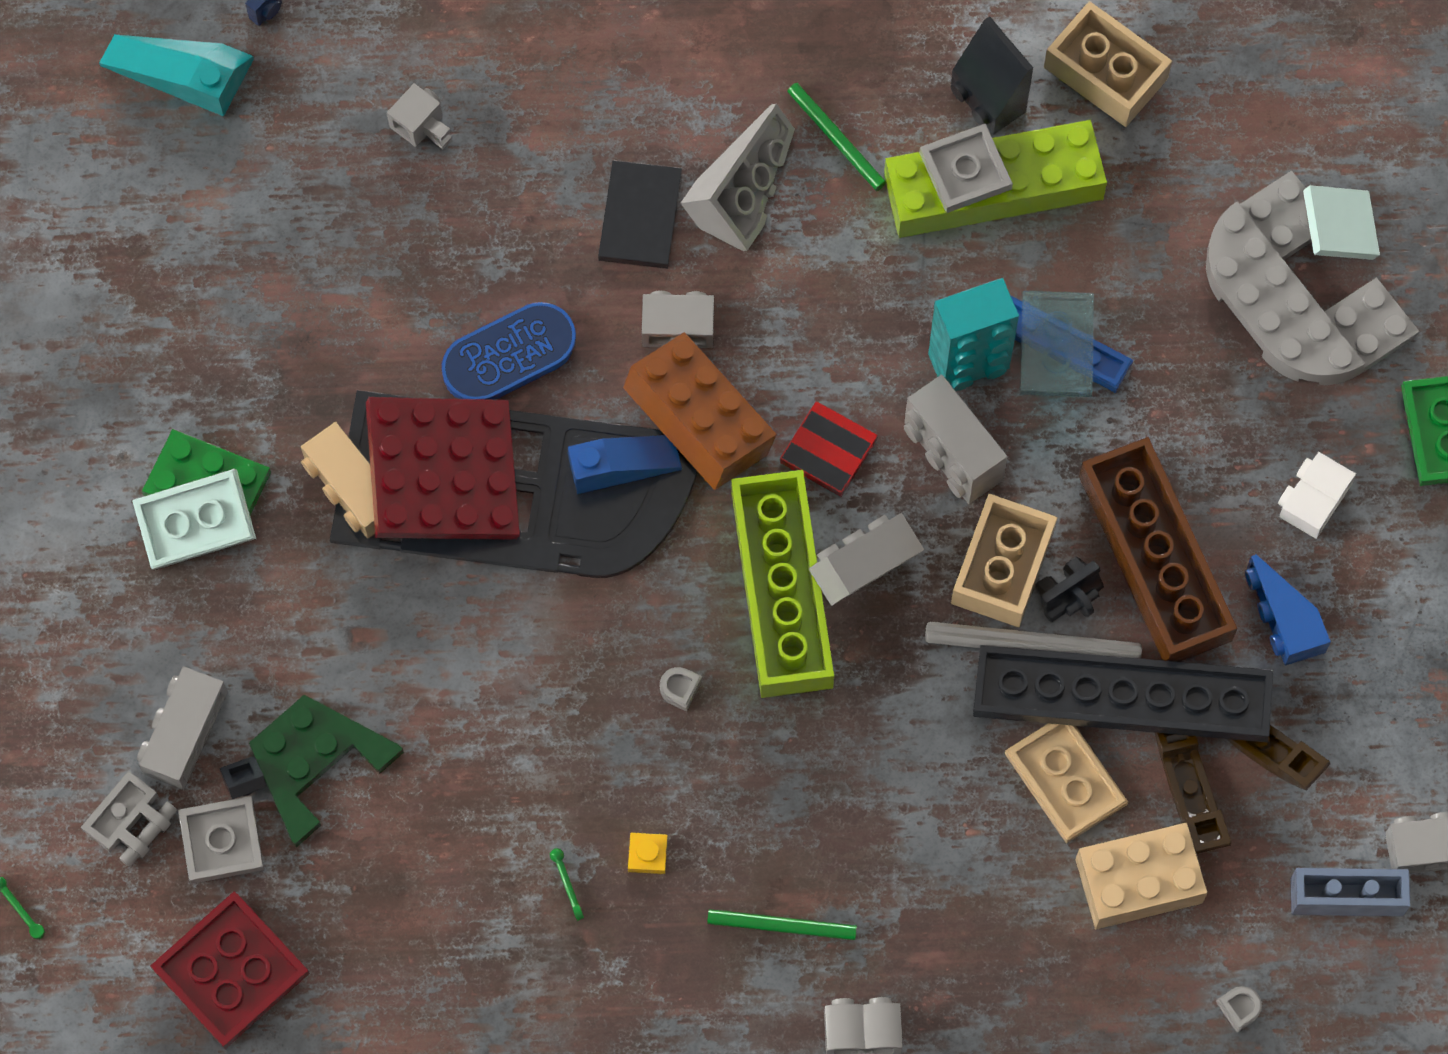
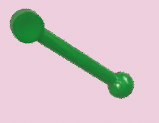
(557, 856)
(36, 930)

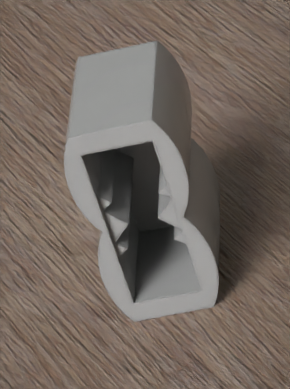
(863, 1028)

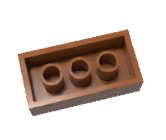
(699, 410)

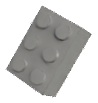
(954, 440)

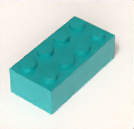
(973, 334)

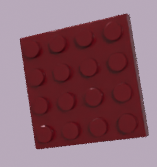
(442, 468)

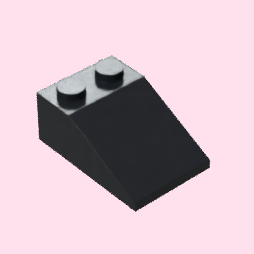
(992, 78)

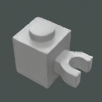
(419, 115)

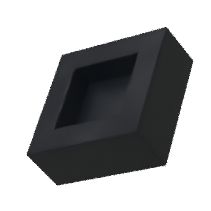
(243, 777)

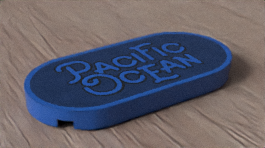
(509, 352)

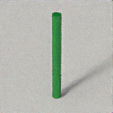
(836, 137)
(782, 924)

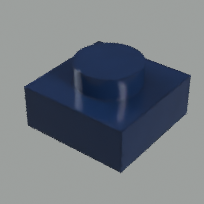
(261, 10)

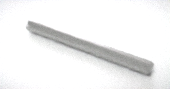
(975, 636)

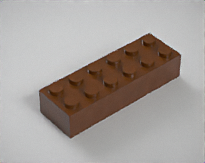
(1157, 551)

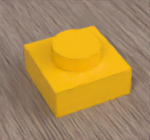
(647, 853)

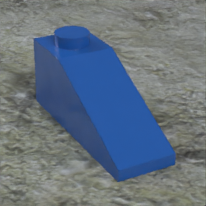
(621, 461)

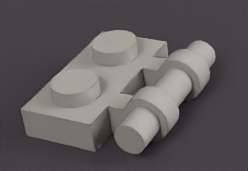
(121, 811)

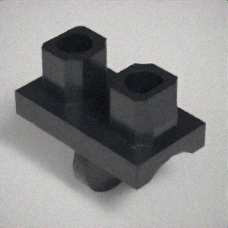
(1073, 593)

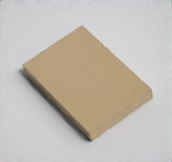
(1066, 779)

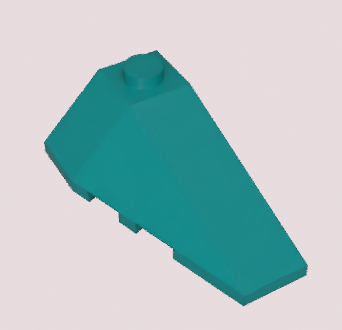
(189, 70)

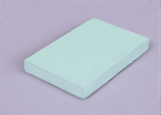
(194, 519)

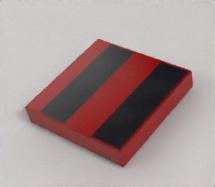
(828, 448)

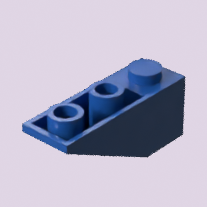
(1291, 617)

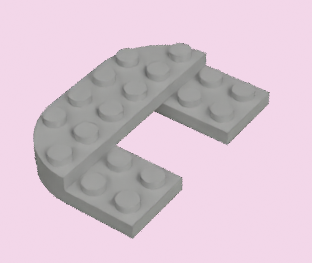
(1277, 310)

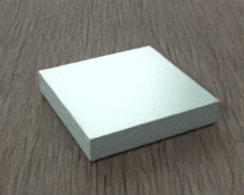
(1341, 222)

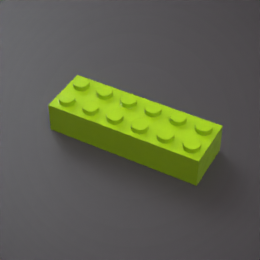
(1045, 165)
(779, 588)

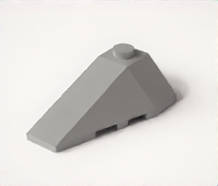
(736, 187)

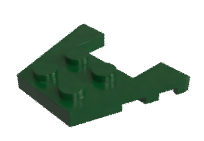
(306, 745)

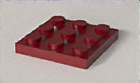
(229, 969)

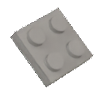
(965, 168)
(221, 840)

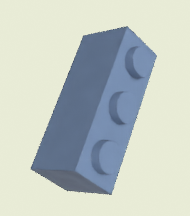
(1350, 892)

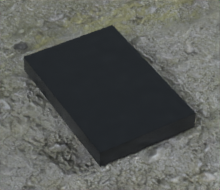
(640, 214)

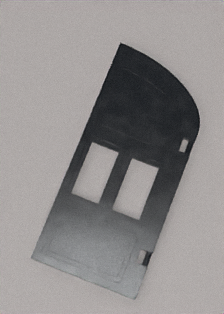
(602, 527)

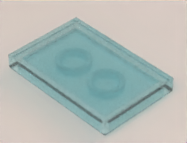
(1057, 343)

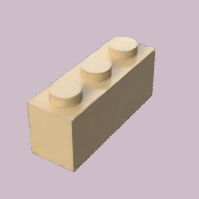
(344, 473)

